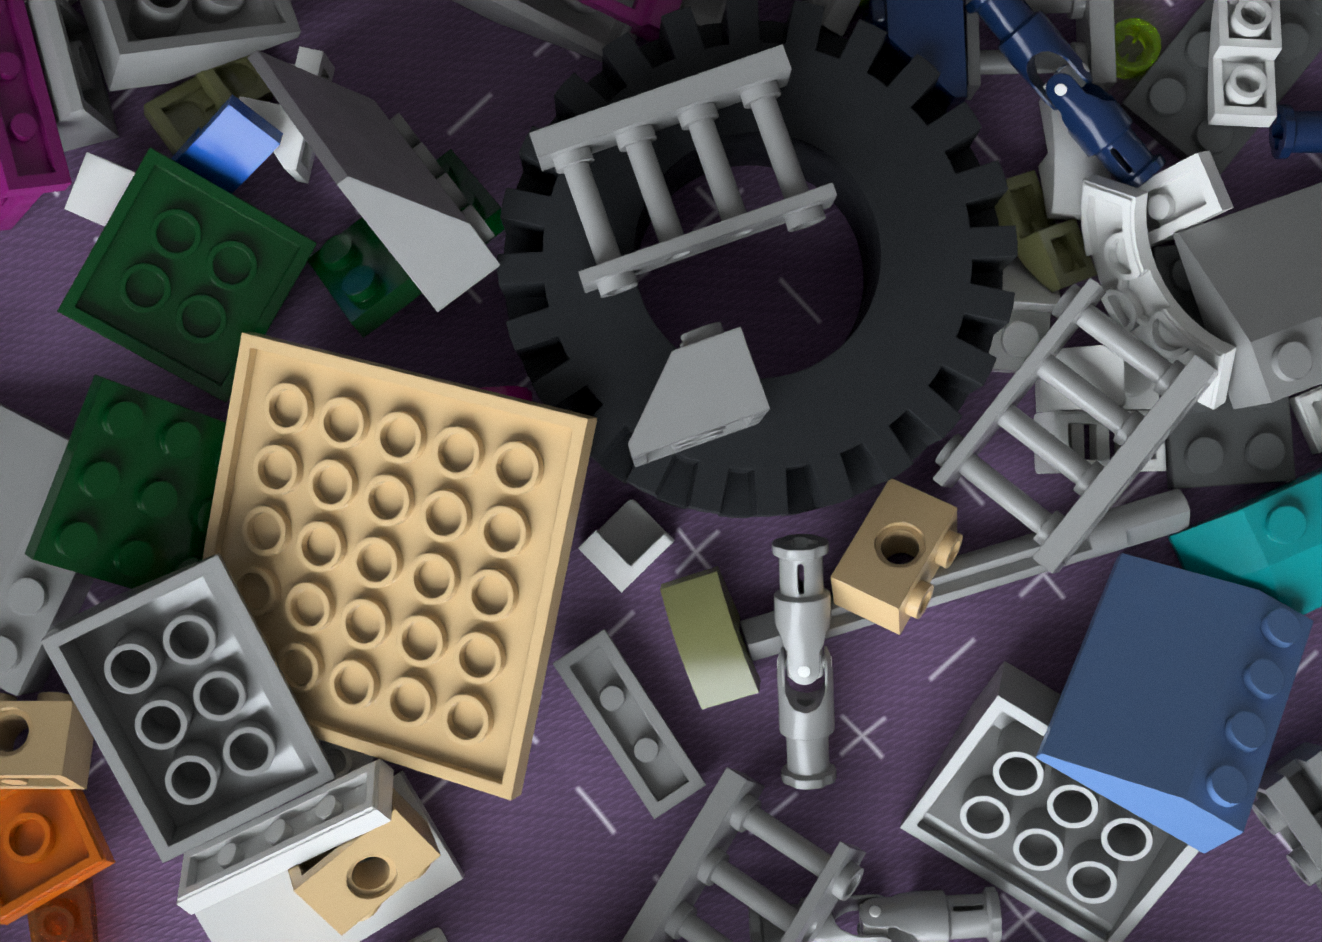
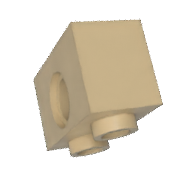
(897, 523)
(56, 747)
(353, 891)

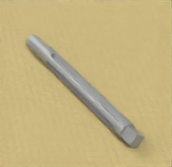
(1006, 563)

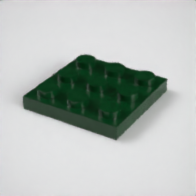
(186, 274)
(130, 488)

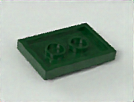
(365, 274)

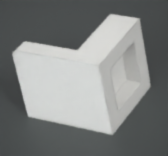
(626, 544)

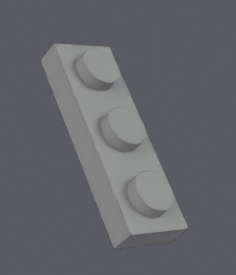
(629, 723)

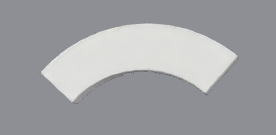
(1135, 292)

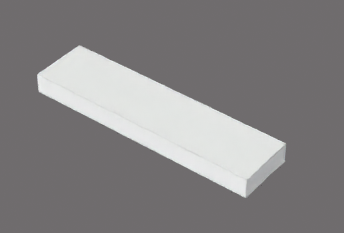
(286, 836)

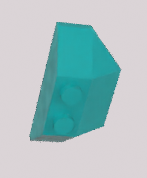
(1264, 543)

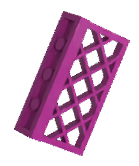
(29, 137)

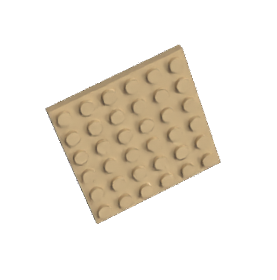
(400, 551)

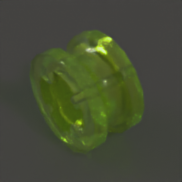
(1150, 39)

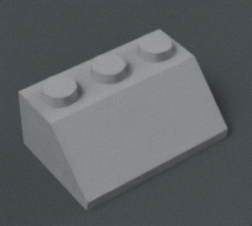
(700, 395)

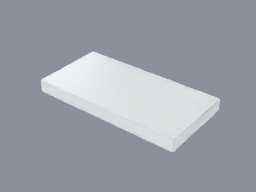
(277, 914)

